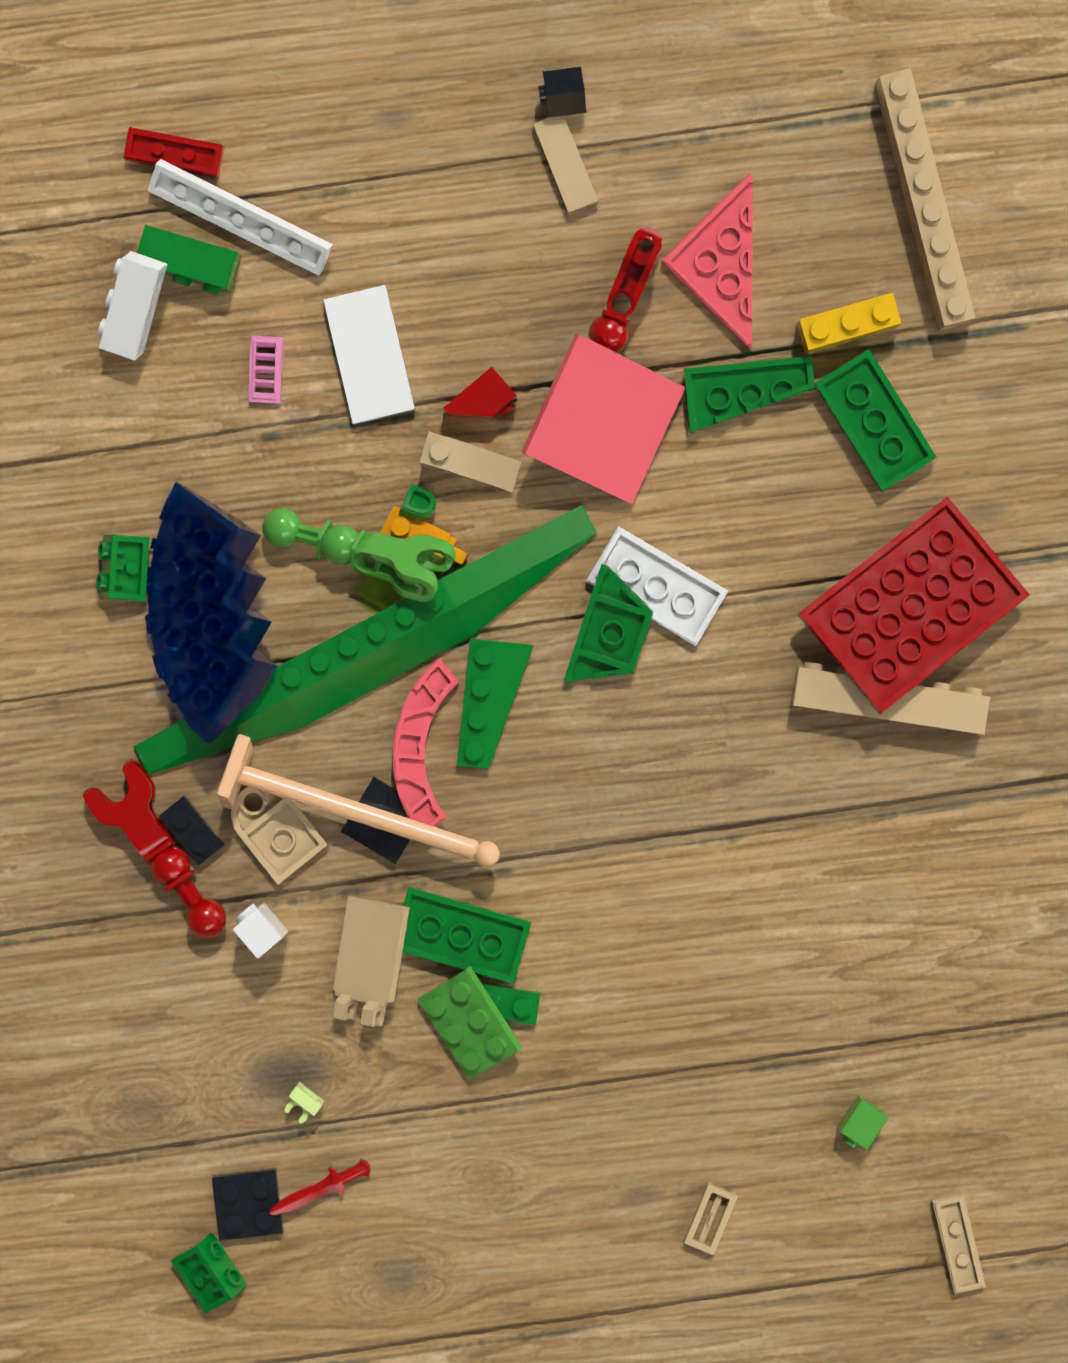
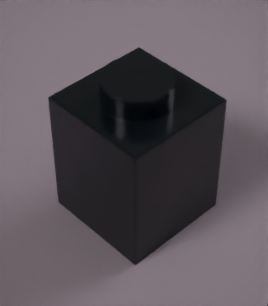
(563, 92)

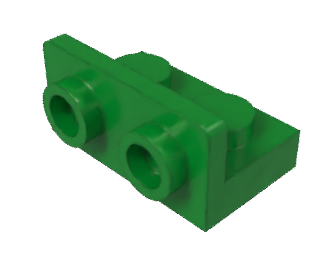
(123, 567)
(209, 1273)

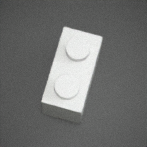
(259, 929)

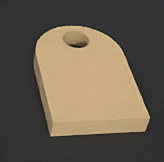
(276, 833)

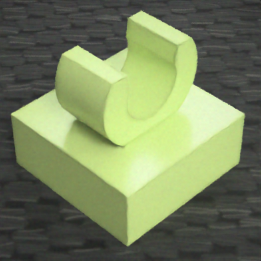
(306, 1099)

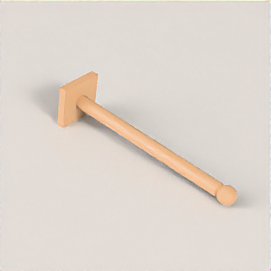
(239, 773)

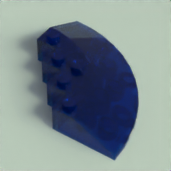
(204, 614)

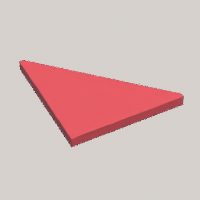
(718, 261)

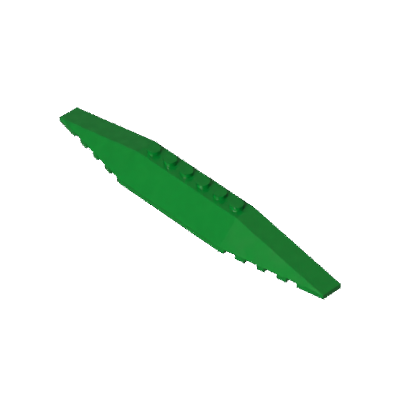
(383, 644)

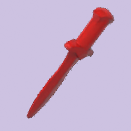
(332, 1183)

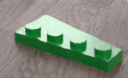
(739, 388)
(490, 688)

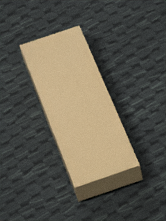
(565, 163)
(958, 1243)

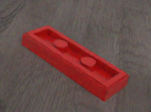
(185, 153)

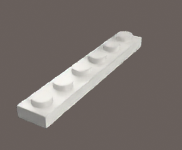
(239, 217)

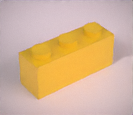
(848, 323)

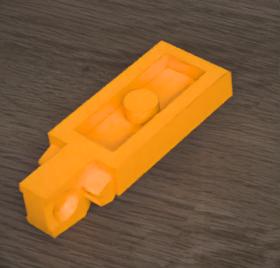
(404, 528)

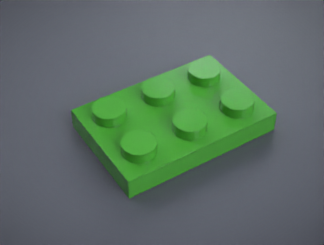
(469, 1023)

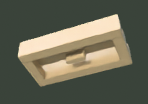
(720, 1193)

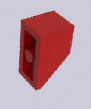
(483, 398)

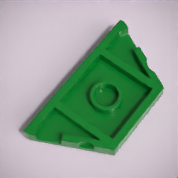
(610, 630)

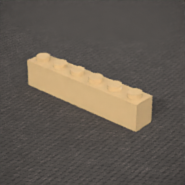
(922, 705)

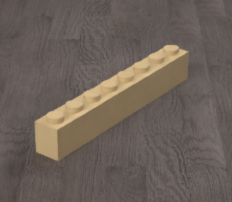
(924, 199)

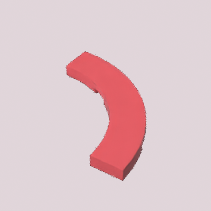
(410, 743)

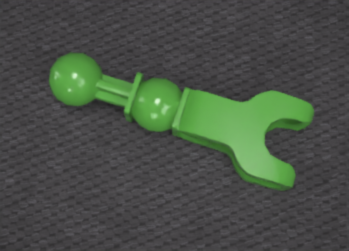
(390, 558)

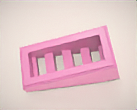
(269, 342)

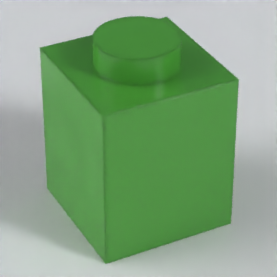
(861, 1123)

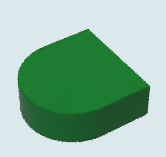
(418, 504)

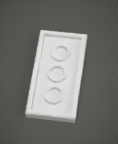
(369, 354)
(676, 594)

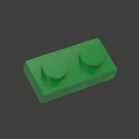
(515, 1003)

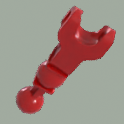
(636, 268)
(154, 843)

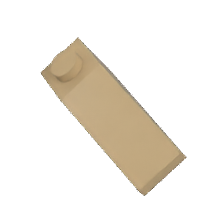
(469, 462)

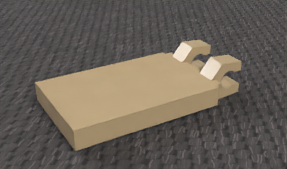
(369, 958)

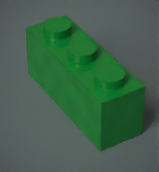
(191, 260)

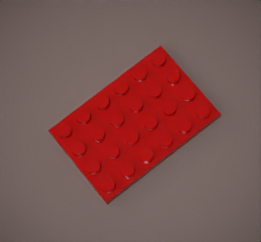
(913, 605)

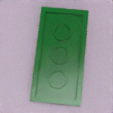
(875, 420)
(464, 935)

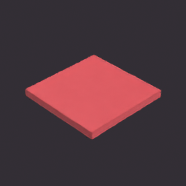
(603, 419)

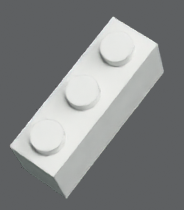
(131, 305)

